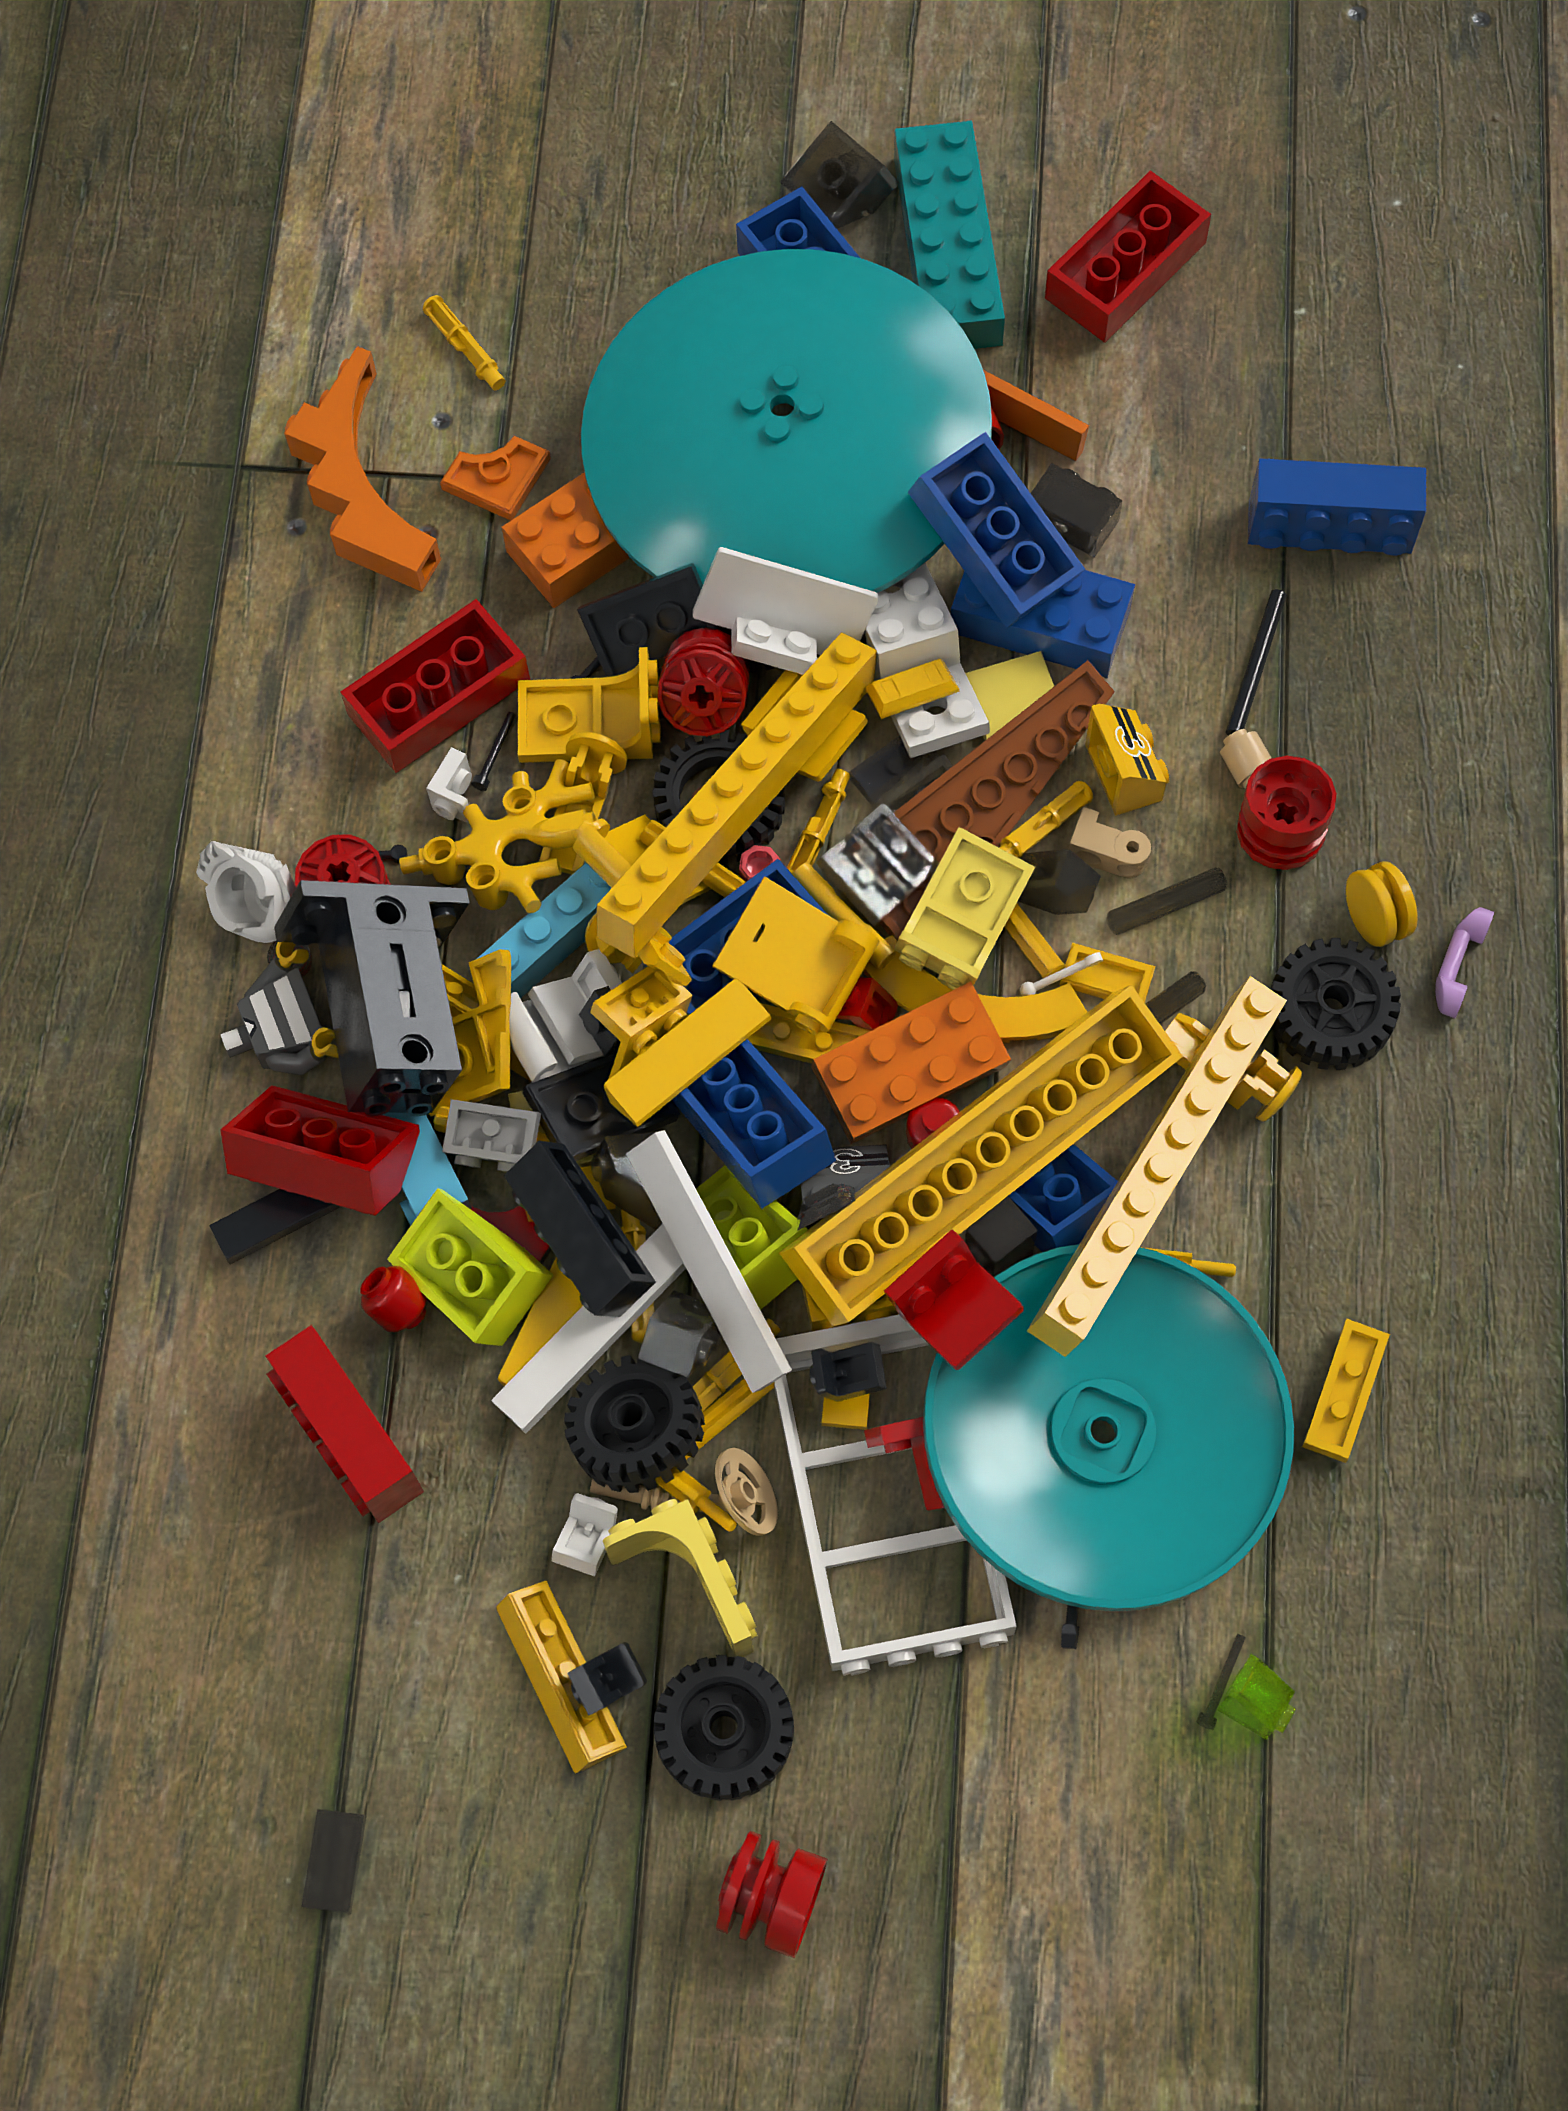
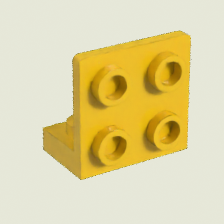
(830, 750)
(641, 1012)

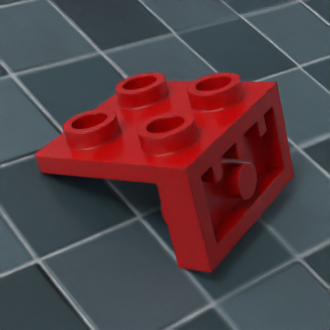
(953, 1301)

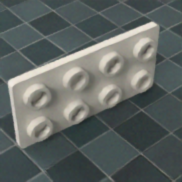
(780, 611)

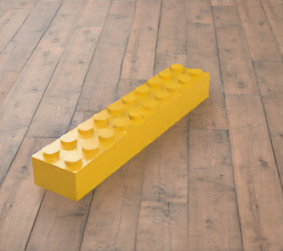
(981, 1155)

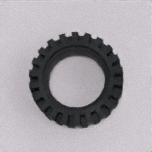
(696, 757)

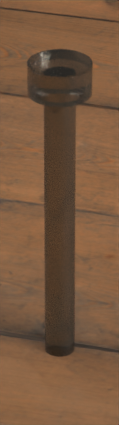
(1207, 1719)

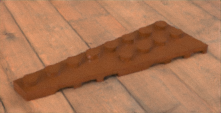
(1001, 776)

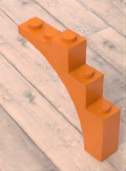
(364, 525)

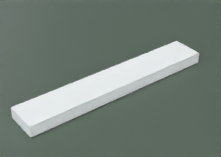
(708, 1261)
(583, 1342)

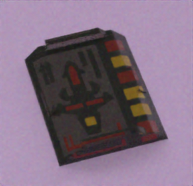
(824, 1203)

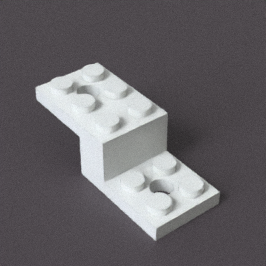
(914, 630)

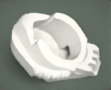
(245, 889)

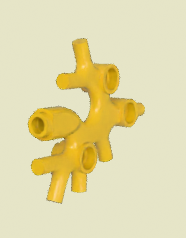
(482, 849)

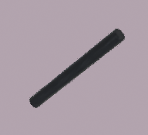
(1256, 661)

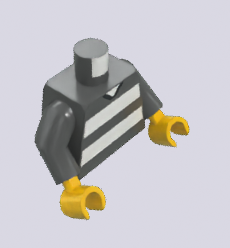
(281, 1019)

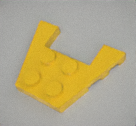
(484, 1033)

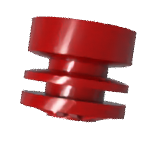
(705, 660)
(1286, 812)
(341, 860)
(771, 1894)

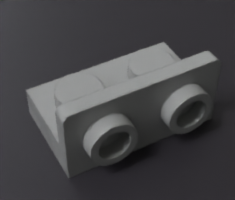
(489, 1134)

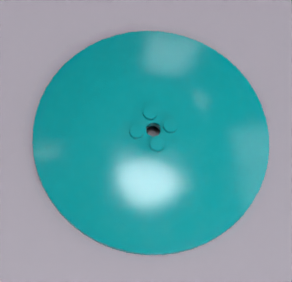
(698, 462)

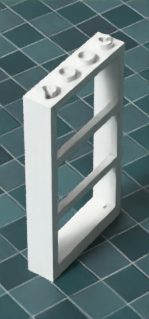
(893, 1335)

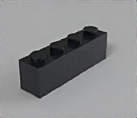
(579, 1229)

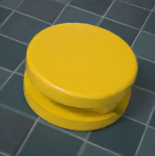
(1381, 904)

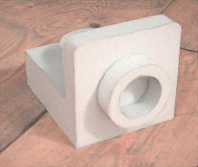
(449, 784)

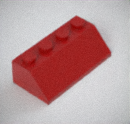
(320, 1149)

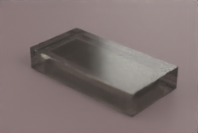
(334, 1861)

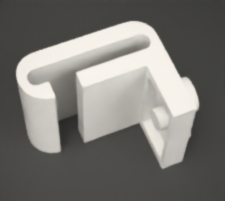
(548, 1028)

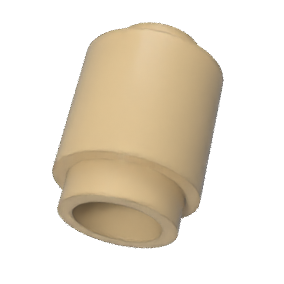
(1243, 754)

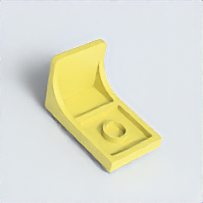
(963, 910)
(678, 1531)

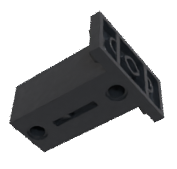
(383, 987)

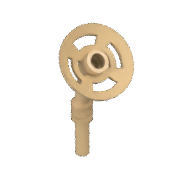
(735, 1496)

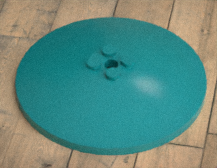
(1192, 1455)

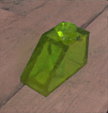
(1258, 1699)

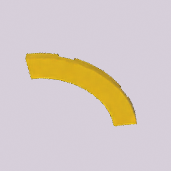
(1013, 1017)

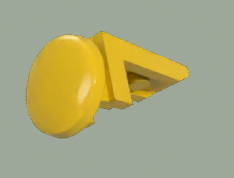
(594, 761)
(654, 954)
(1261, 1079)

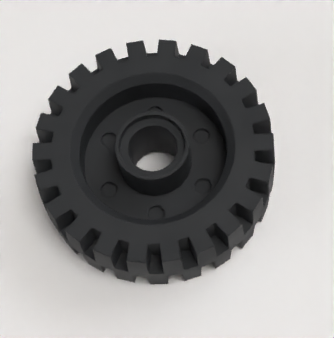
(1353, 980)
(638, 1453)
(730, 1765)

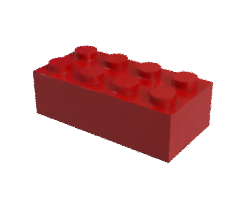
(1127, 256)
(435, 685)
(338, 1415)

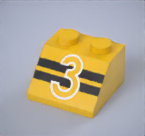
(1125, 758)

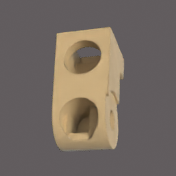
(1109, 848)

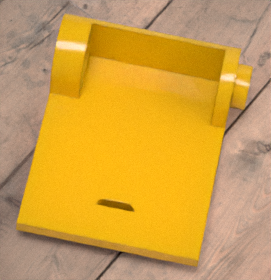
(615, 850)
(801, 957)

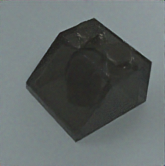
(841, 177)

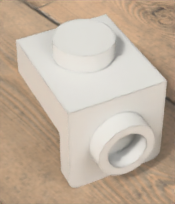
(581, 1539)

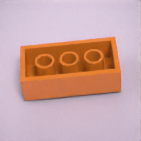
(563, 542)
(910, 1062)

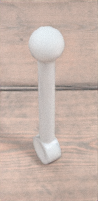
(1030, 988)

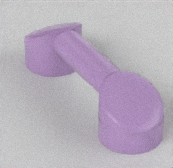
(1448, 992)

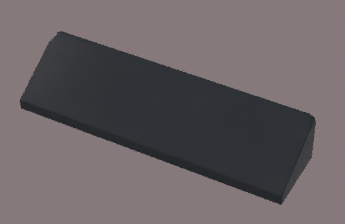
(266, 1222)

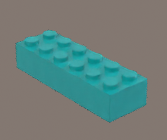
(950, 226)

